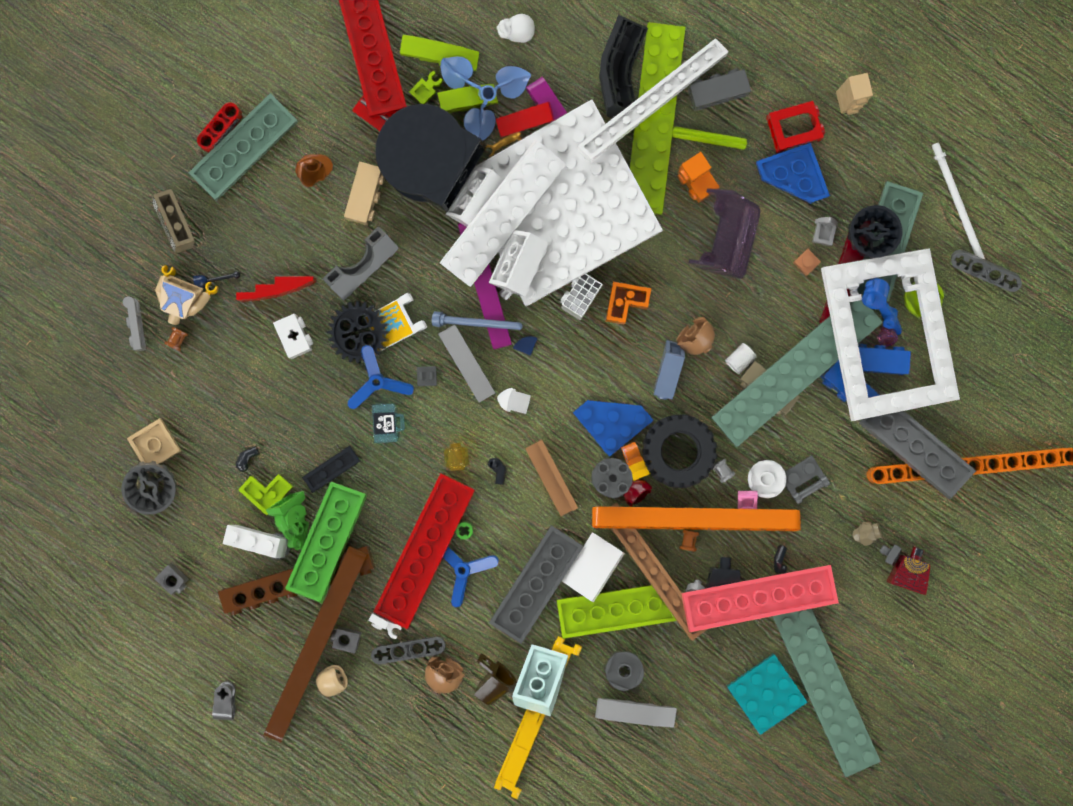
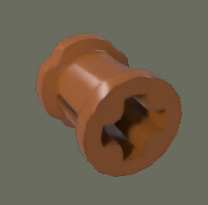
(176, 338)
(689, 540)

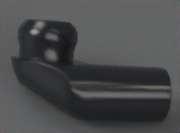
(244, 457)

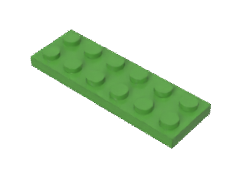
(326, 542)

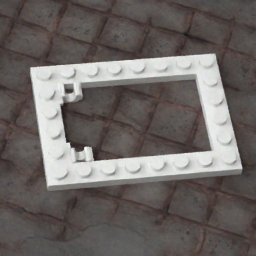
(849, 276)

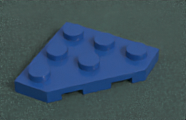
(795, 173)
(612, 423)

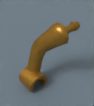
(503, 142)

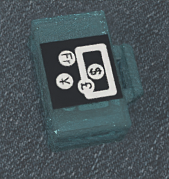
(385, 423)

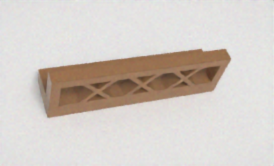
(551, 478)

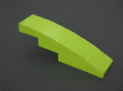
(435, 51)

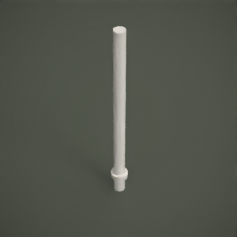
(940, 157)

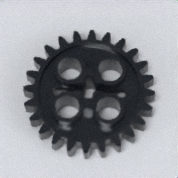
(354, 315)

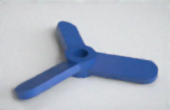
(374, 373)
(470, 568)

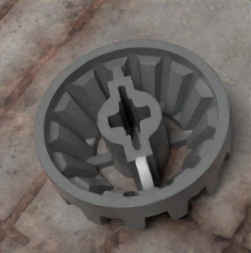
(145, 499)

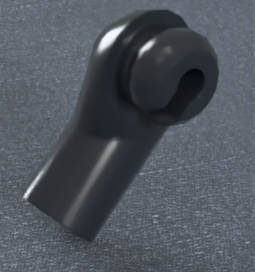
(499, 468)
(778, 560)

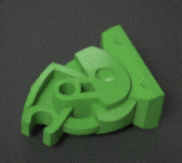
(290, 519)

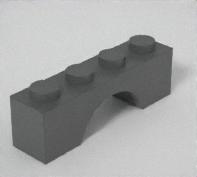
(378, 250)

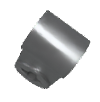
(224, 705)

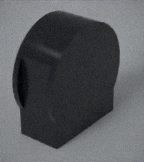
(427, 154)

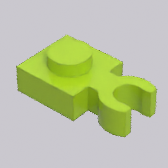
(423, 90)

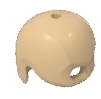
(329, 681)

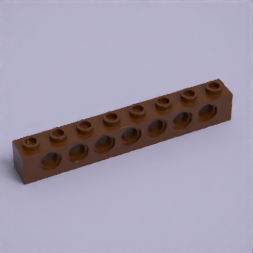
(232, 605)

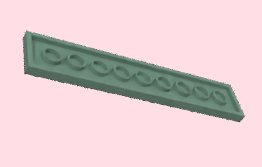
(788, 377)
(827, 691)

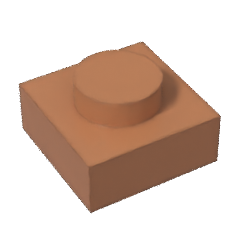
(807, 262)

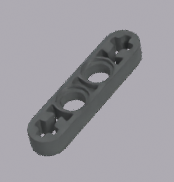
(986, 270)
(408, 648)

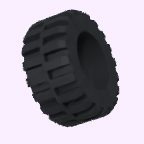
(705, 451)

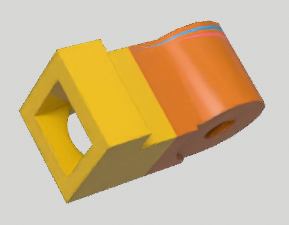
(634, 461)

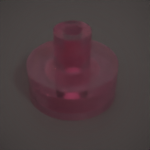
(887, 337)

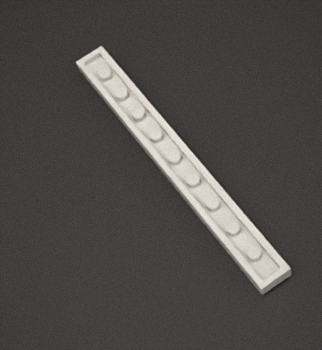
(652, 100)

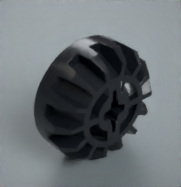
(888, 227)

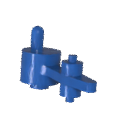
(875, 297)

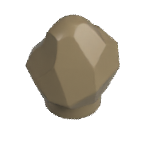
(867, 533)

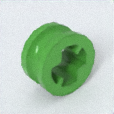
(465, 536)

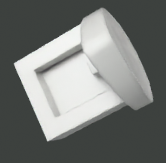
(514, 401)

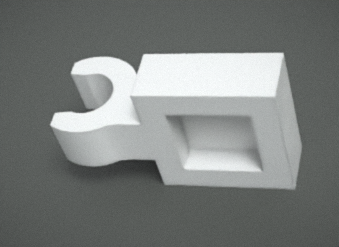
(380, 622)

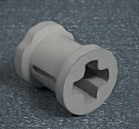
(723, 470)

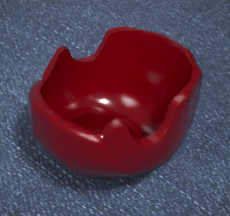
(637, 492)

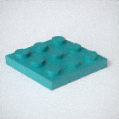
(766, 694)

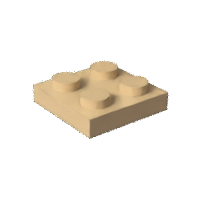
(154, 443)

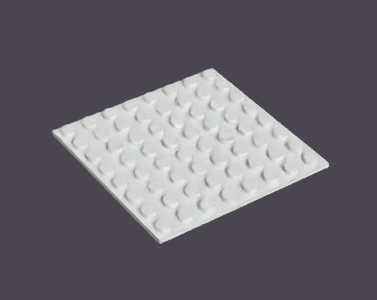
(588, 208)

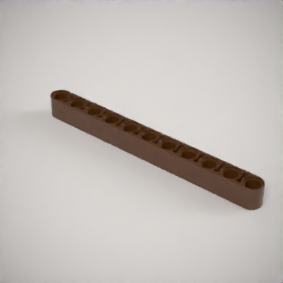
(315, 644)

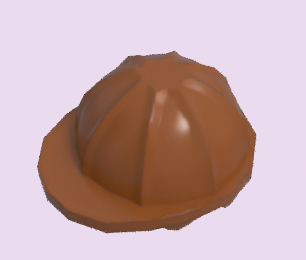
(313, 168)

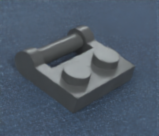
(802, 473)

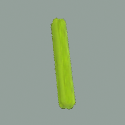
(710, 138)

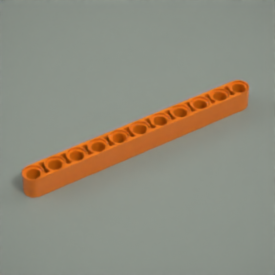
(982, 466)
(696, 518)

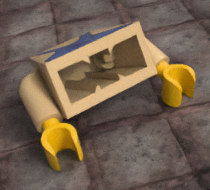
(180, 297)

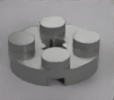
(629, 680)

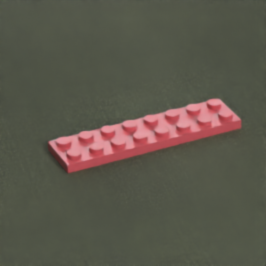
(759, 598)

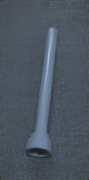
(440, 319)

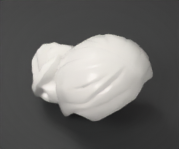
(517, 28)

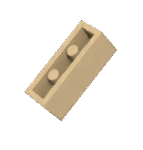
(854, 93)
(364, 194)

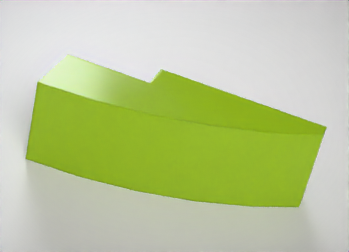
(462, 99)

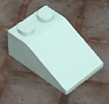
(540, 680)

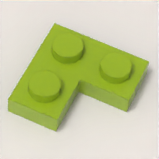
(263, 496)

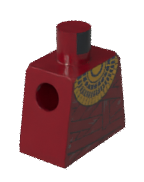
(911, 572)

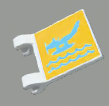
(399, 321)

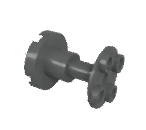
(612, 477)

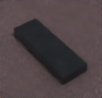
(331, 469)

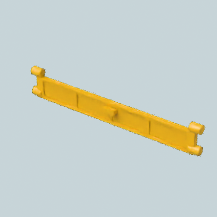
(526, 736)

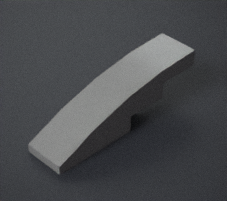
(466, 363)
(635, 713)

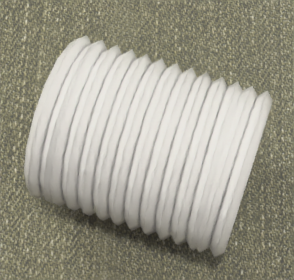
(740, 358)

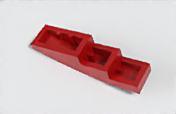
(282, 287)

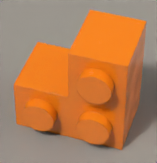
(697, 177)
(625, 296)

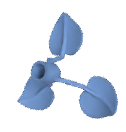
(511, 82)

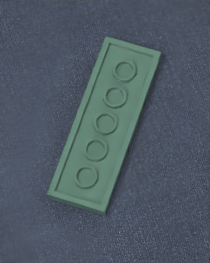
(243, 147)
(905, 205)

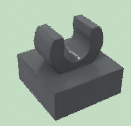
(426, 376)
(892, 554)

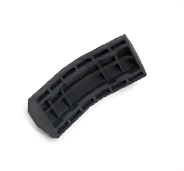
(618, 63)

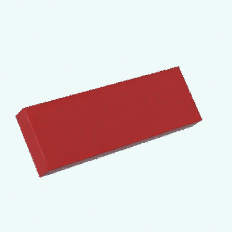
(525, 119)

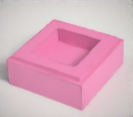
(747, 500)

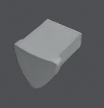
(825, 231)

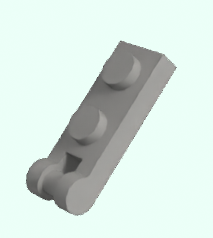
(135, 324)

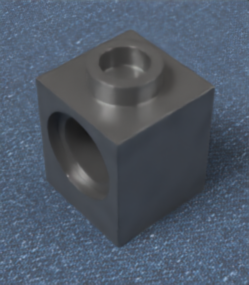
(164, 579)
(352, 634)

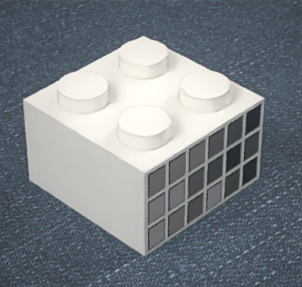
(581, 296)

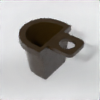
(495, 683)

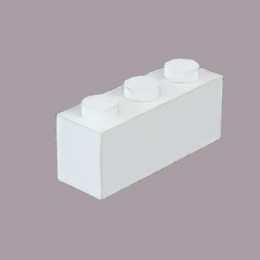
(255, 541)

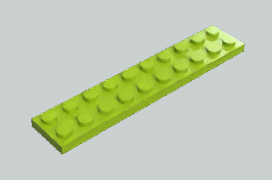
(654, 135)

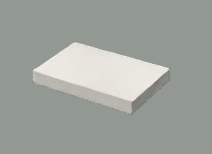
(593, 567)

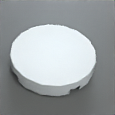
(767, 478)

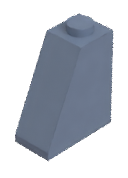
(669, 370)

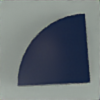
(525, 345)

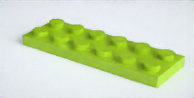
(612, 611)

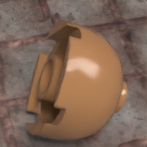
(697, 337)
(443, 675)

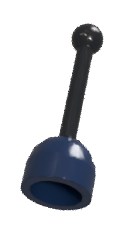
(201, 281)

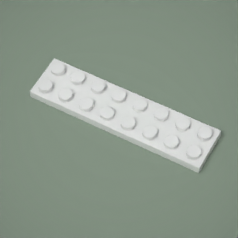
(502, 213)

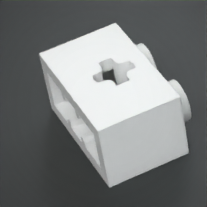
(285, 328)

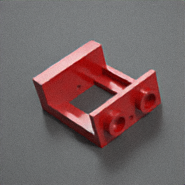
(782, 143)

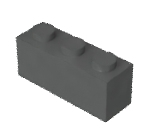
(719, 89)

